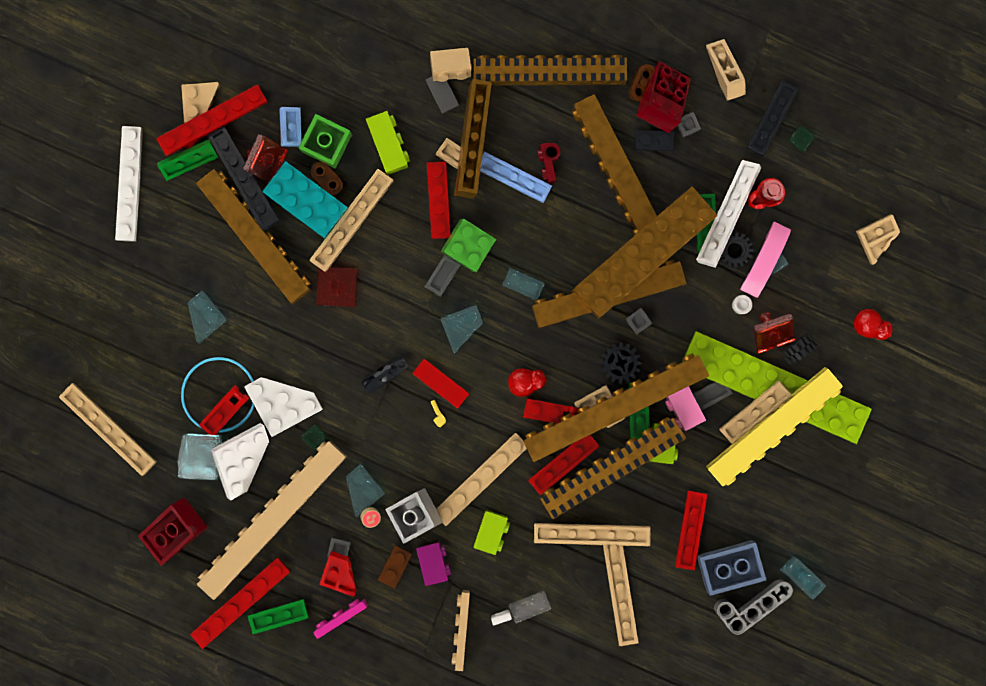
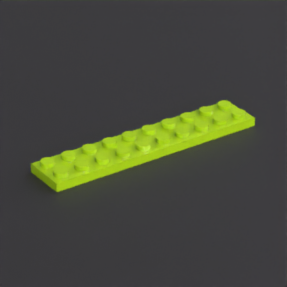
(753, 377)

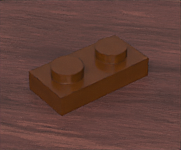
(395, 566)

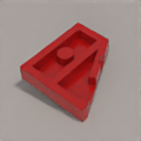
(339, 574)

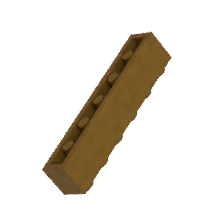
(473, 139)

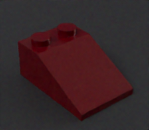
(172, 531)

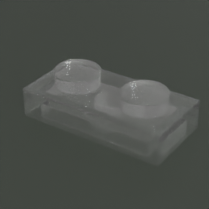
(529, 606)

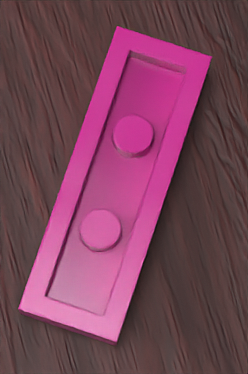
(340, 617)

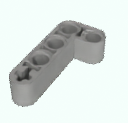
(756, 602)

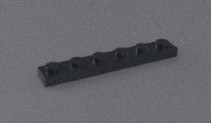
(244, 180)

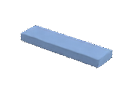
(514, 177)

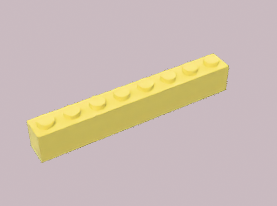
(773, 427)

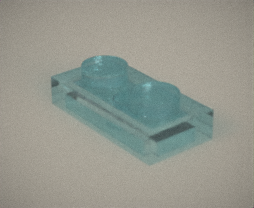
(523, 284)

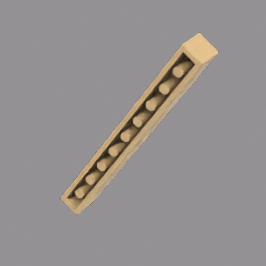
(268, 523)

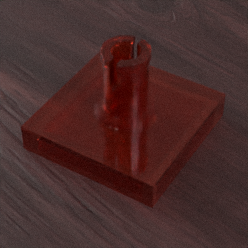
(264, 158)
(337, 287)
(773, 332)

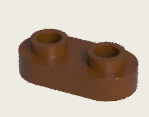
(640, 82)
(327, 178)

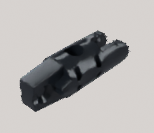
(384, 374)

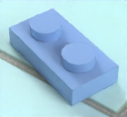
(290, 126)

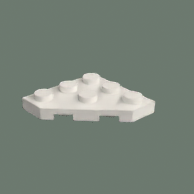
(281, 404)
(239, 459)

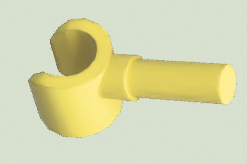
(440, 420)

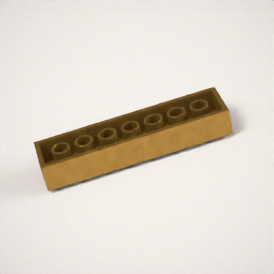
(645, 252)

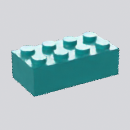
(305, 200)

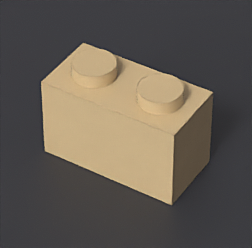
(450, 64)

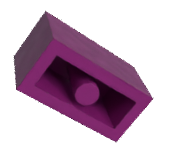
(432, 563)

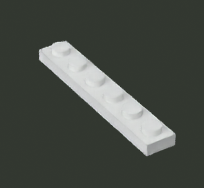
(129, 183)
(728, 213)

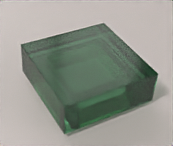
(801, 138)
(314, 437)

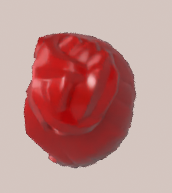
(768, 194)
(871, 325)
(525, 382)

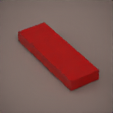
(440, 383)

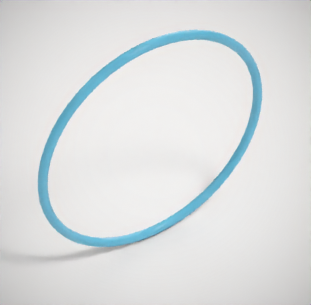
(202, 362)

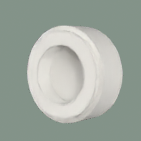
(742, 304)

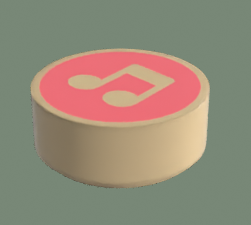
(370, 517)

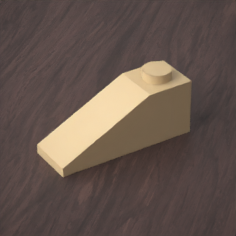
(726, 69)

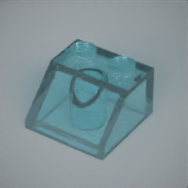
(196, 457)

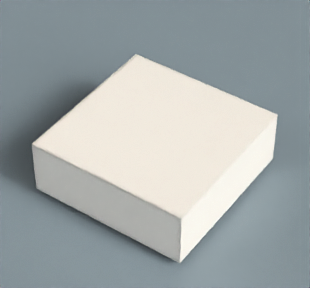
(501, 617)

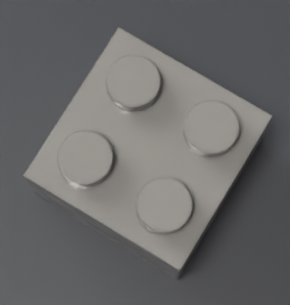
(414, 515)

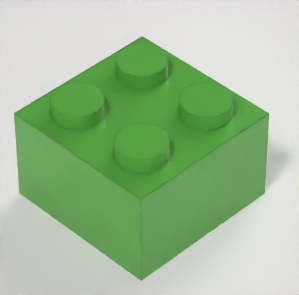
(325, 141)
(468, 245)

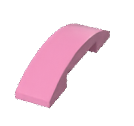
(766, 260)

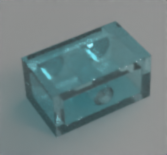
(803, 577)

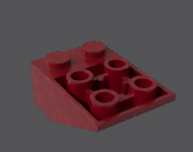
(664, 98)

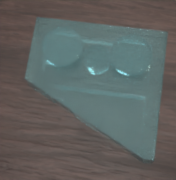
(204, 316)
(461, 325)
(363, 489)

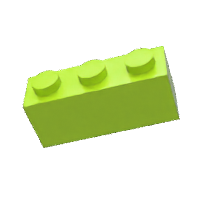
(388, 142)

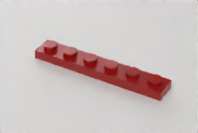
(211, 120)
(240, 603)

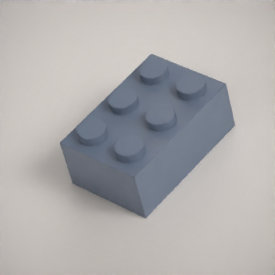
(731, 567)

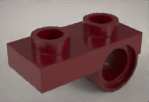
(548, 170)

